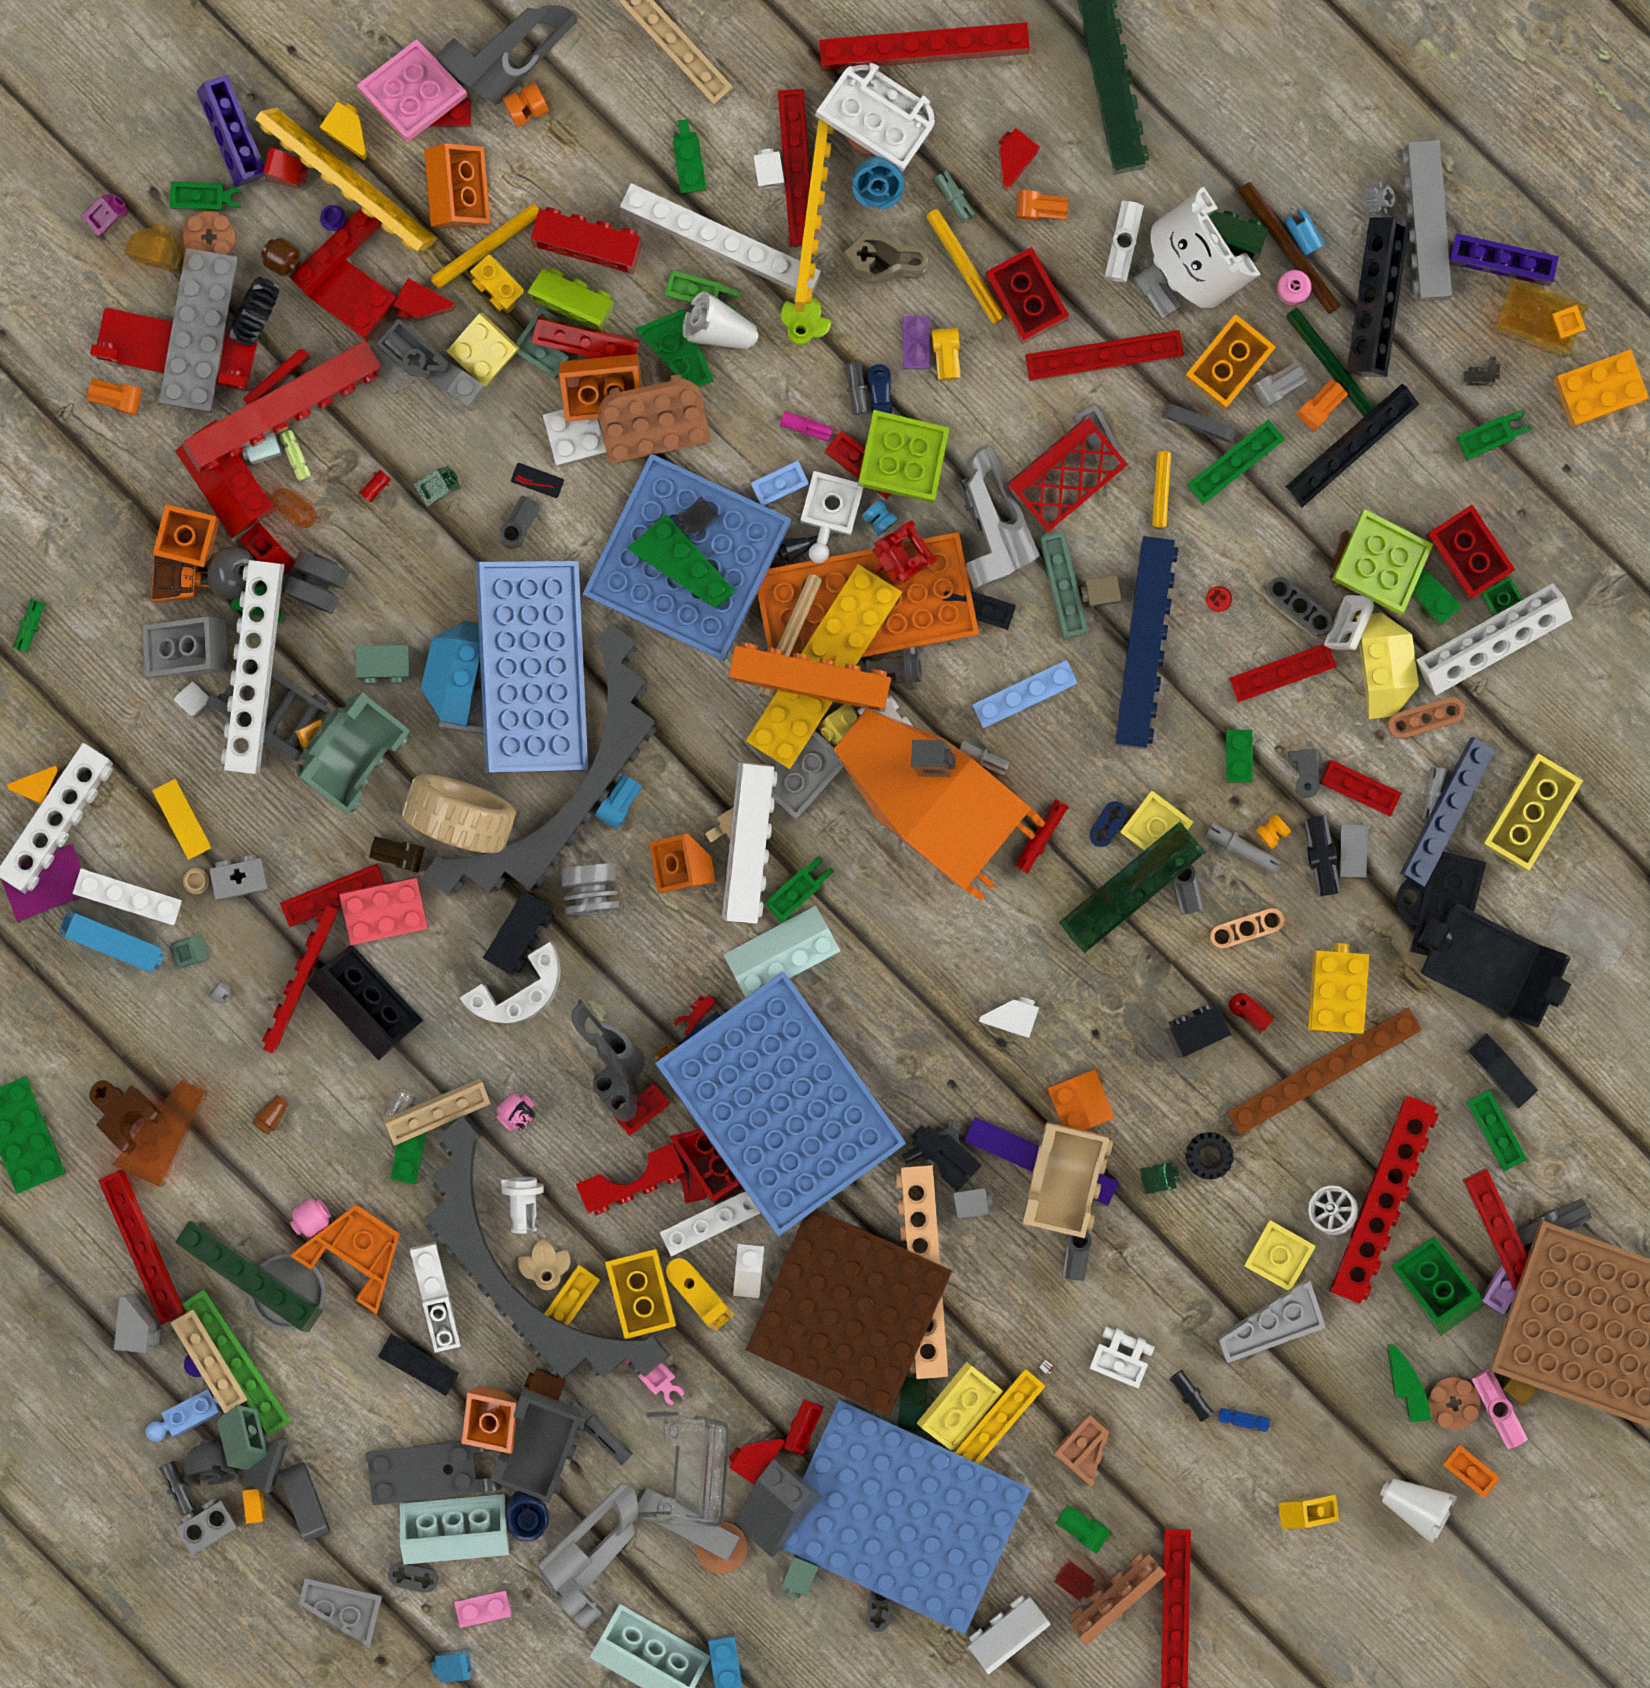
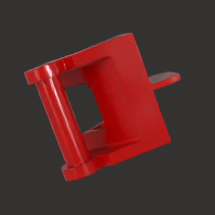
(895, 559)

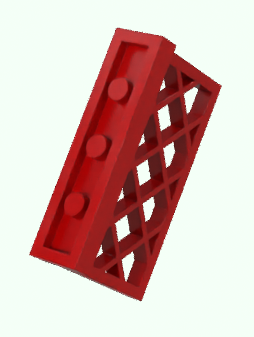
(1055, 454)

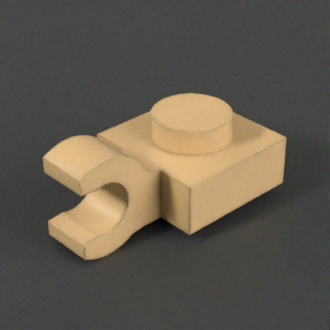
(725, 822)

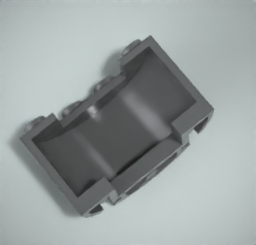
(540, 1445)

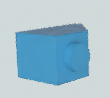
(452, 1666)

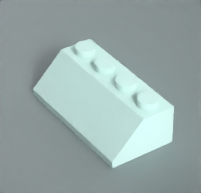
(786, 948)
(453, 1529)
(648, 1653)

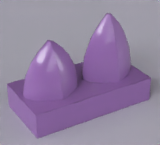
(915, 342)

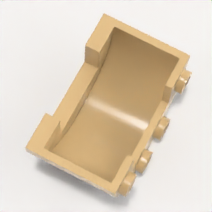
(1066, 1179)

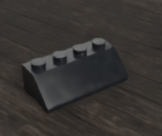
(364, 1002)

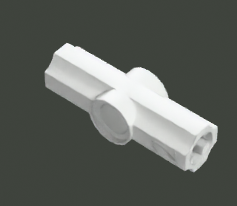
(1127, 225)

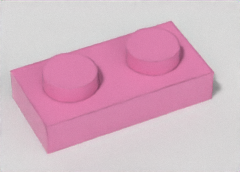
(483, 1608)

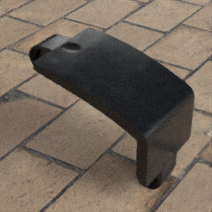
(1494, 965)

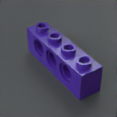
(231, 131)
(1503, 259)

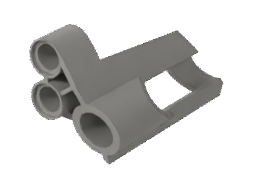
(1008, 542)
(571, 1571)

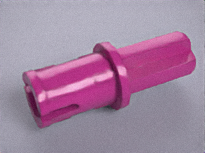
(806, 426)

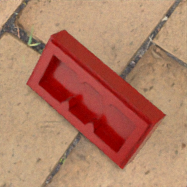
(803, 1426)

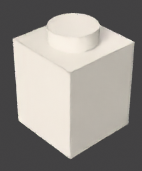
(768, 169)

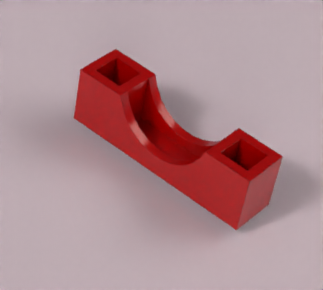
(600, 1192)

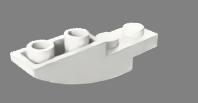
(435, 1297)

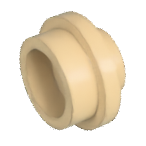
(196, 881)

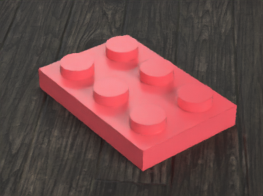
(383, 910)

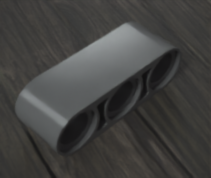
(1312, 609)
(304, 1502)

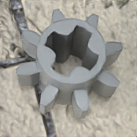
(1378, 198)

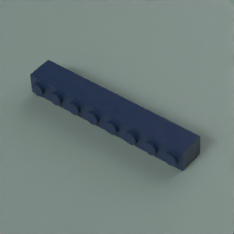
(1144, 642)

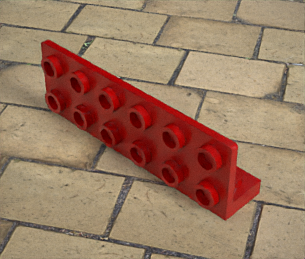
(145, 341)

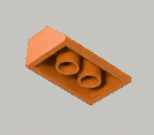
(457, 185)
(589, 382)

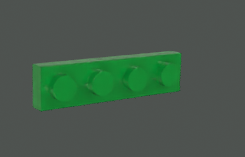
(1235, 462)

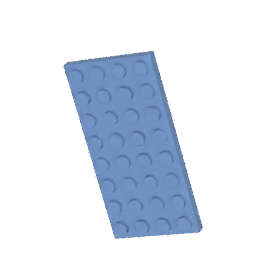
(532, 666)

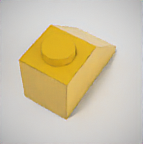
(346, 128)
(1308, 1512)

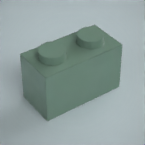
(383, 662)
(242, 1437)

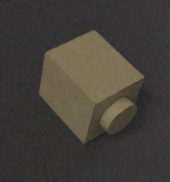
(1101, 591)

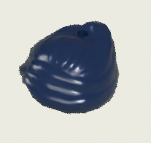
(528, 1522)

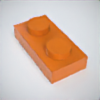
(1471, 1471)

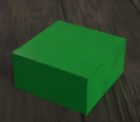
(1501, 596)

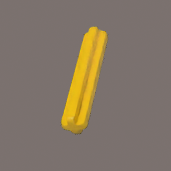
(1161, 489)

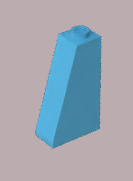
(110, 941)

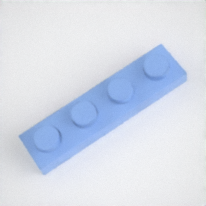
(1024, 694)

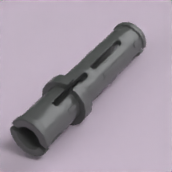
(603, 1435)

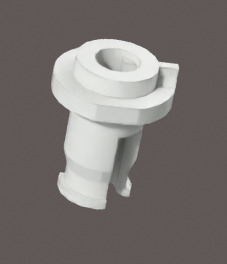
(522, 1202)

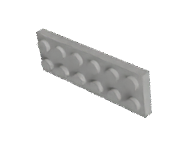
(198, 330)

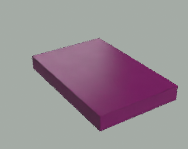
(53, 888)

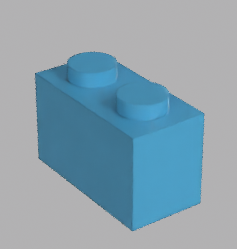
(725, 1661)

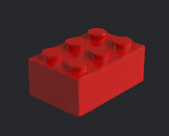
(1026, 295)
(1470, 552)

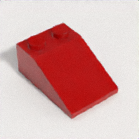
(354, 300)

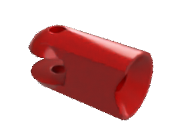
(1250, 1011)

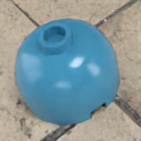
(877, 183)

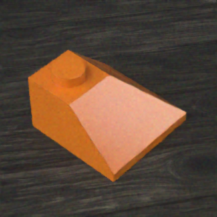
(680, 863)
(489, 1419)

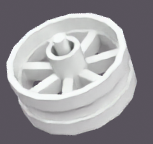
(1333, 1210)

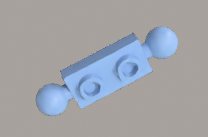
(184, 1416)

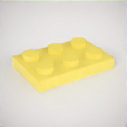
(959, 1407)

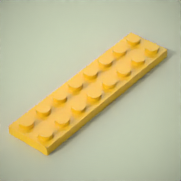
(352, 184)
(840, 638)

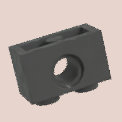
(932, 758)

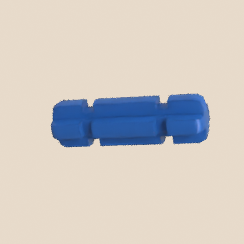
(1244, 1419)

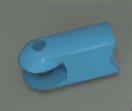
(1305, 233)

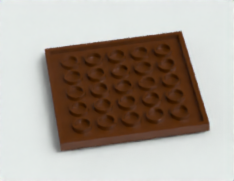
(849, 1310)

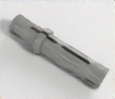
(1234, 843)

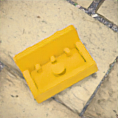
(502, 288)

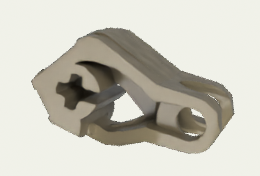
(894, 254)

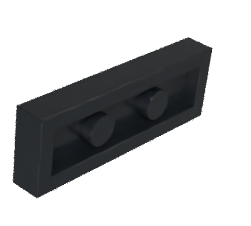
(418, 1364)

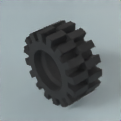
(1225, 1160)

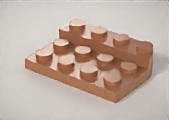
(653, 419)
(1116, 1598)

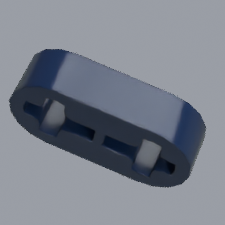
(1102, 820)

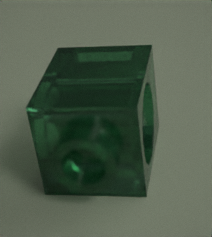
(1159, 1177)

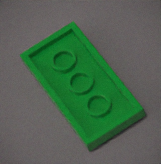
(25, 1138)

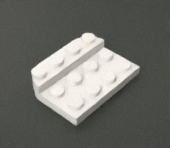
(878, 114)

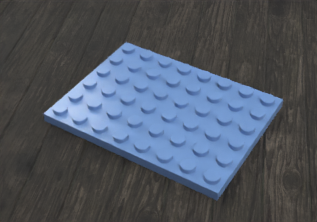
(780, 1103)
(906, 1516)

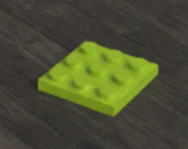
(903, 456)
(1382, 562)

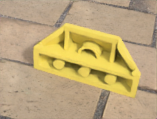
(1387, 666)

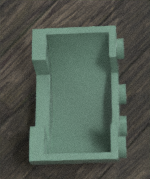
(348, 750)

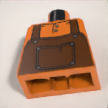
(175, 580)

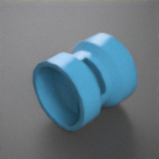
(882, 523)

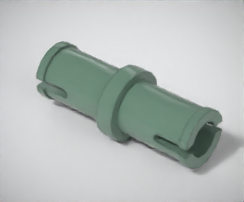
(954, 197)

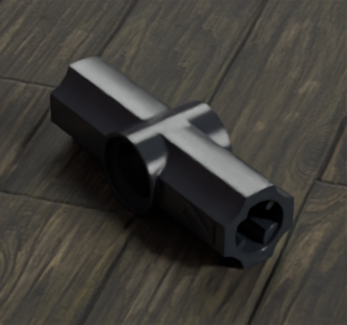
(1322, 856)

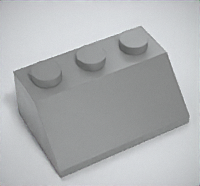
(135, 1326)

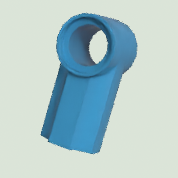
(616, 806)

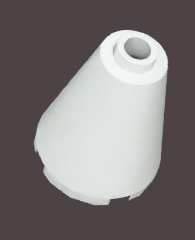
(717, 324)
(1419, 1506)

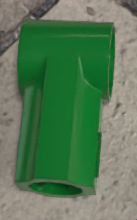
(1087, 1531)

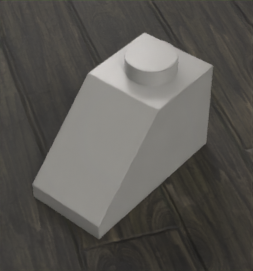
(458, 385)

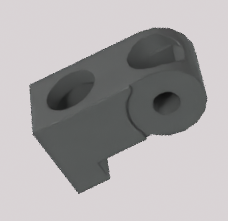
(1307, 772)

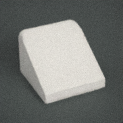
(192, 699)

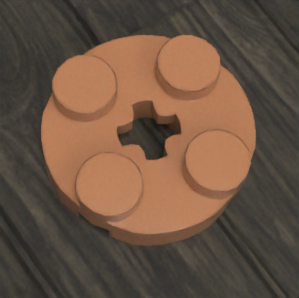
(210, 221)
(1466, 1411)

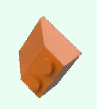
(186, 535)
(1081, 1101)

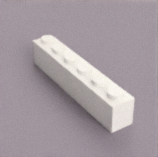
(748, 842)

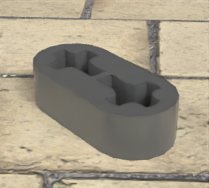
(413, 1584)

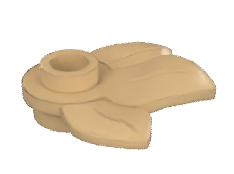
(544, 1261)

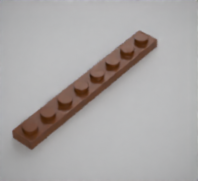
(1324, 1071)

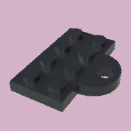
(1452, 881)

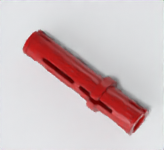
(1042, 834)

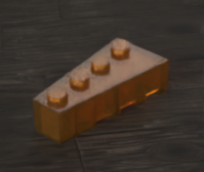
(162, 1142)

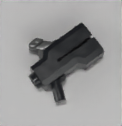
(945, 1152)

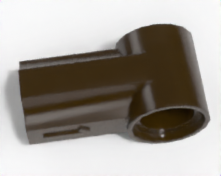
(403, 854)

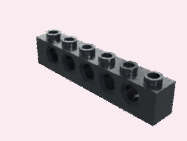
(1378, 297)

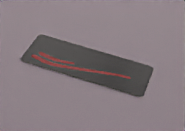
(537, 480)

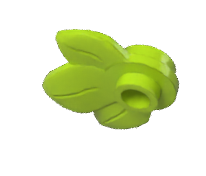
(808, 320)

